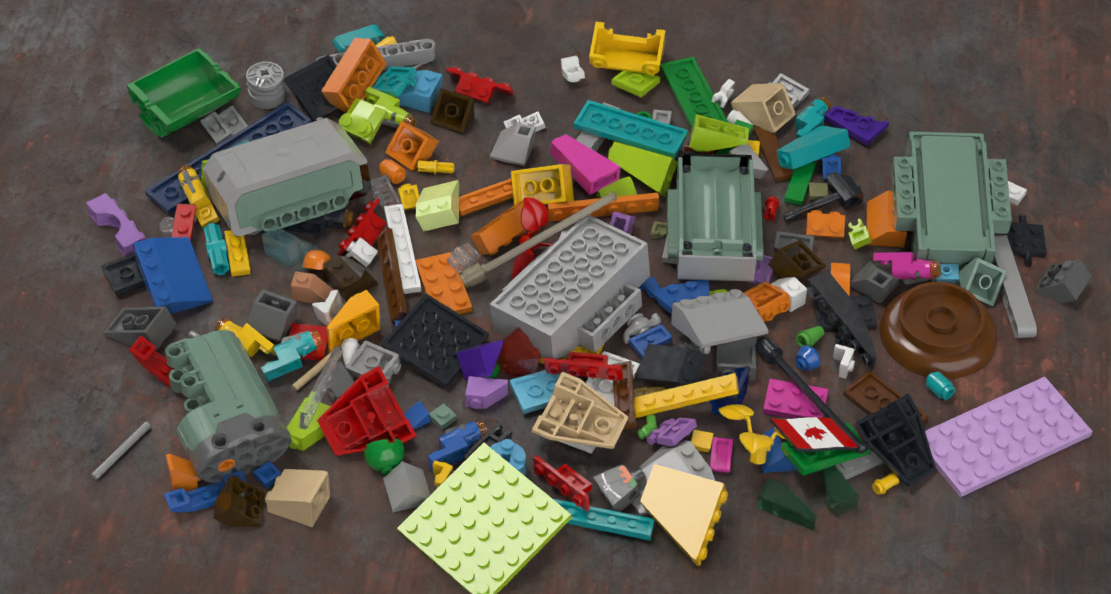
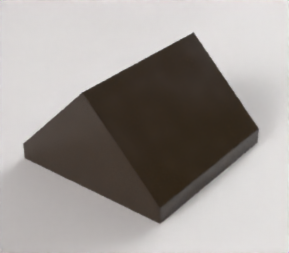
(453, 110)

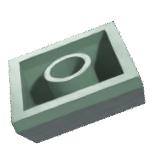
(982, 280)

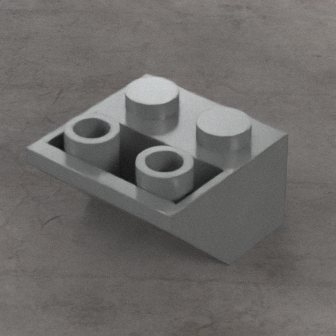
(1064, 281)
(273, 315)

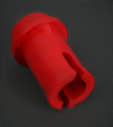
(772, 204)

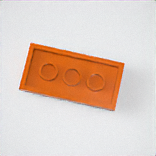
(443, 282)

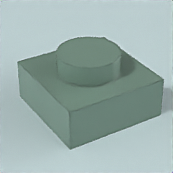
(442, 416)

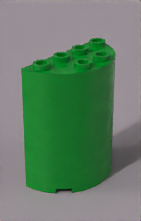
(182, 92)

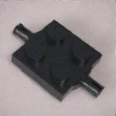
(1027, 240)

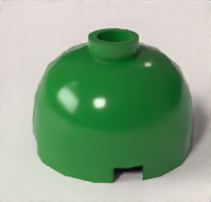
(383, 455)

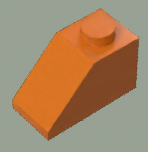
(181, 473)

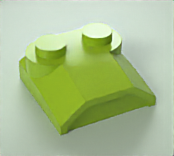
(362, 120)

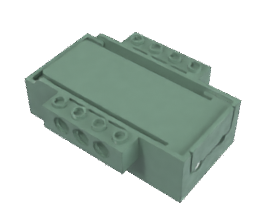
(950, 197)

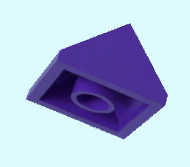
(479, 360)

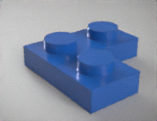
(656, 335)

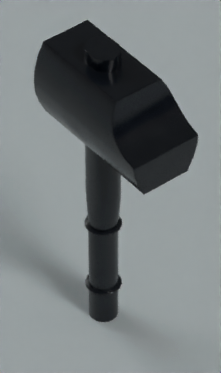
(843, 190)

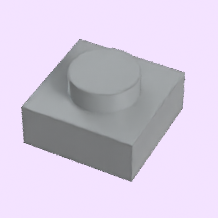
(662, 116)

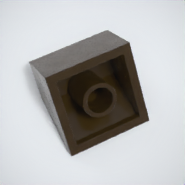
(347, 276)

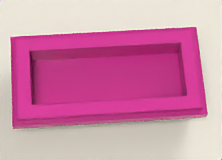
(721, 455)

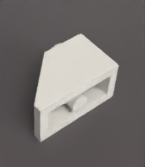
(795, 289)

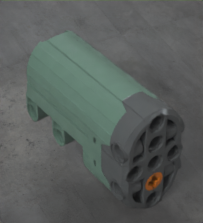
(228, 412)

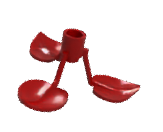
(533, 216)

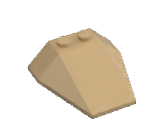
(580, 415)

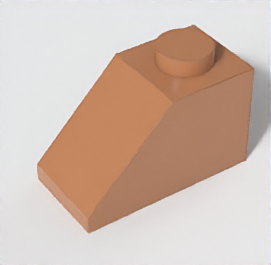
(309, 288)

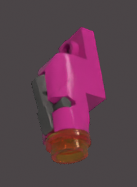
(907, 268)

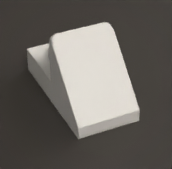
(328, 310)

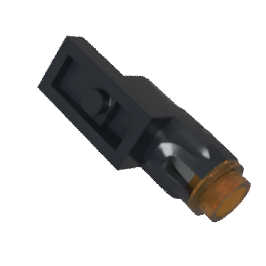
(337, 219)

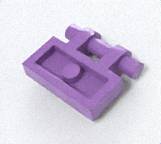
(672, 431)

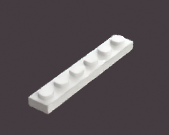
(408, 270)

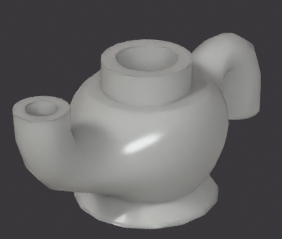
(638, 324)

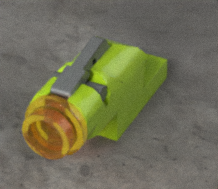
(391, 105)

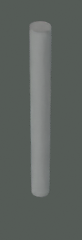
(121, 450)

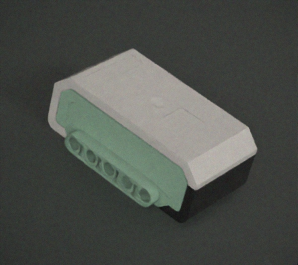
(286, 177)

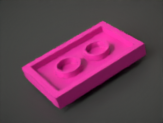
(788, 401)

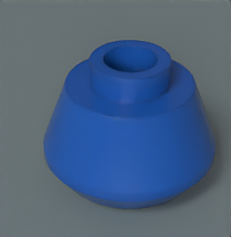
(807, 358)

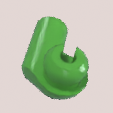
(647, 429)

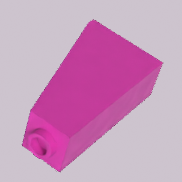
(586, 165)

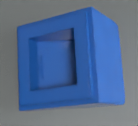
(417, 415)

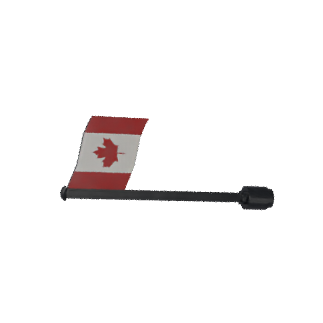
(809, 433)

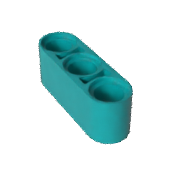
(371, 32)

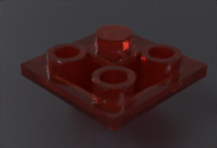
(518, 355)

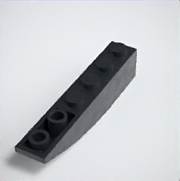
(843, 314)

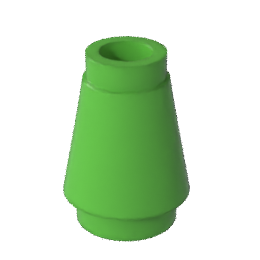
(809, 336)

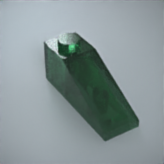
(837, 491)
(784, 503)

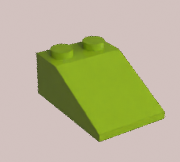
(714, 134)

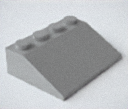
(718, 318)

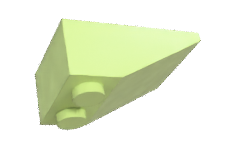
(438, 206)

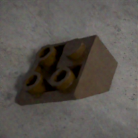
(239, 504)

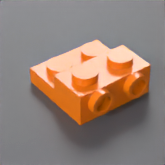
(768, 300)

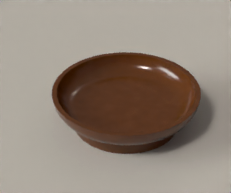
(938, 330)

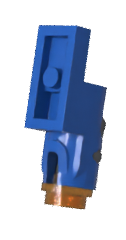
(455, 443)

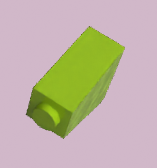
(305, 438)

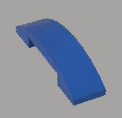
(199, 498)

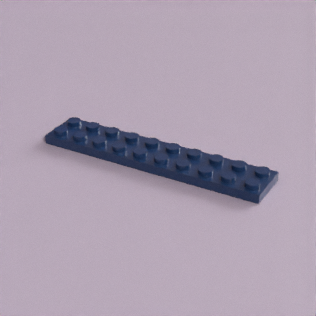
(169, 191)

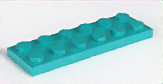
(630, 129)

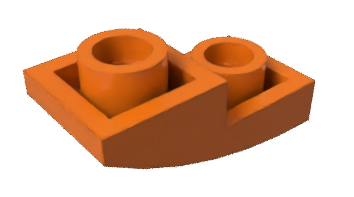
(841, 273)

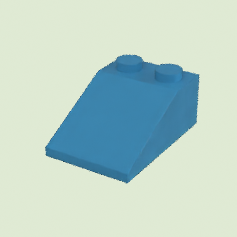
(424, 94)

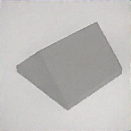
(406, 487)

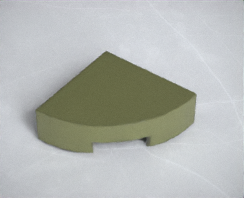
(658, 230)

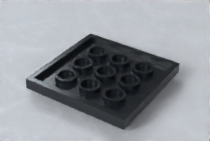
(432, 337)

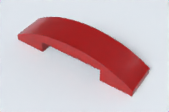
(151, 360)

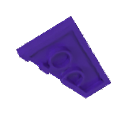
(858, 127)

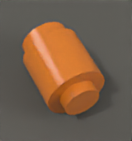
(393, 171)

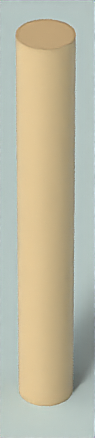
(310, 374)

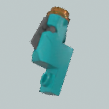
(811, 116)
(289, 354)

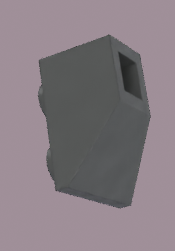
(875, 282)

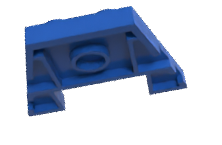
(675, 293)

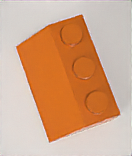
(881, 222)

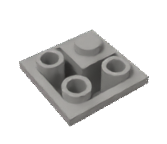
(514, 144)

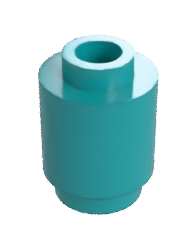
(940, 385)

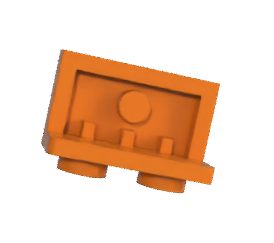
(825, 225)

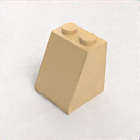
(765, 105)
(299, 495)

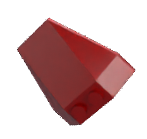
(365, 415)

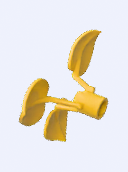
(754, 443)

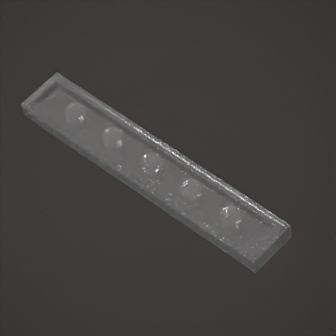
(319, 389)

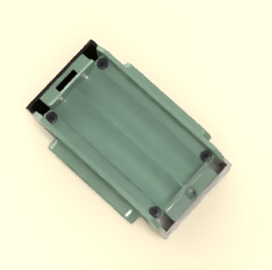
(714, 218)

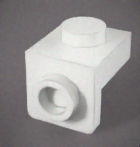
(571, 69)
(361, 251)
(845, 355)

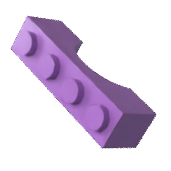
(106, 212)

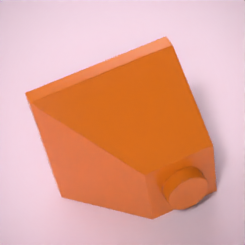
(411, 145)

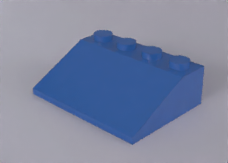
(171, 273)

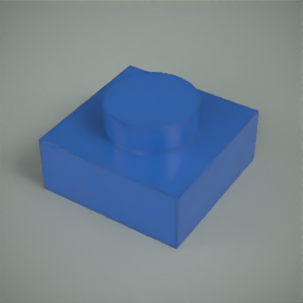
(267, 474)

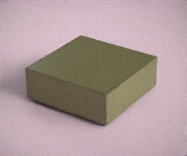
(817, 191)

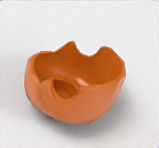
(315, 259)

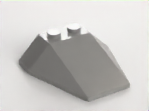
(680, 457)

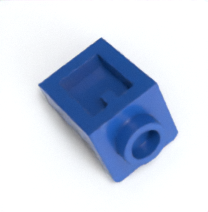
(831, 164)

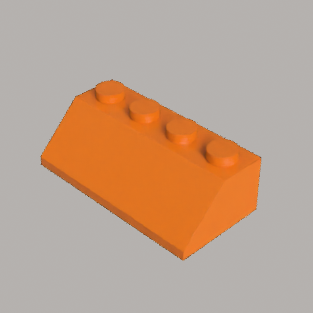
(354, 74)

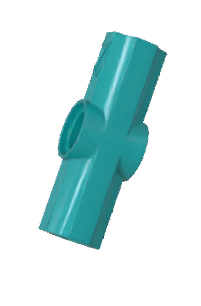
(216, 249)

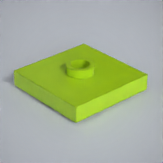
(635, 82)

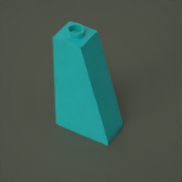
(813, 146)

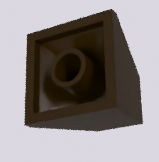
(795, 261)

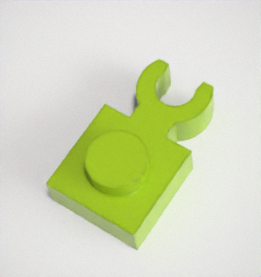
(859, 235)

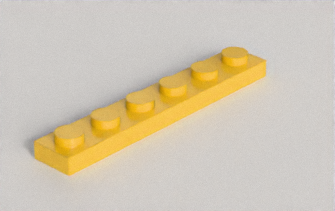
(686, 395)

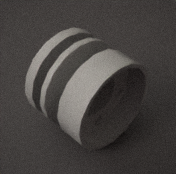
(265, 85)

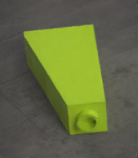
(646, 166)

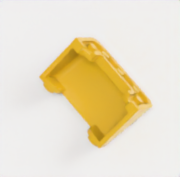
(626, 52)

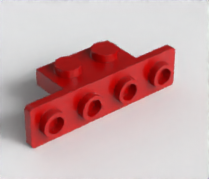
(476, 87)
(368, 227)
(585, 365)
(566, 481)

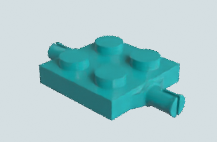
(396, 80)

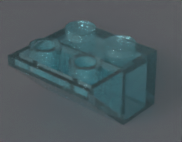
(286, 246)

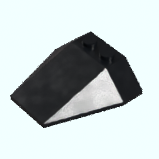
(899, 439)

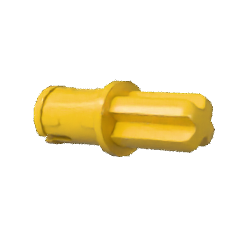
(434, 166)

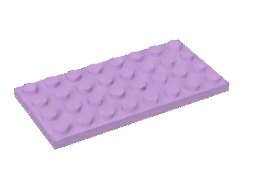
(1004, 436)

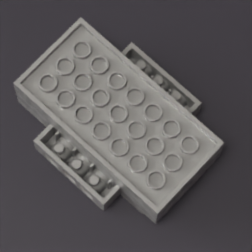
(575, 290)

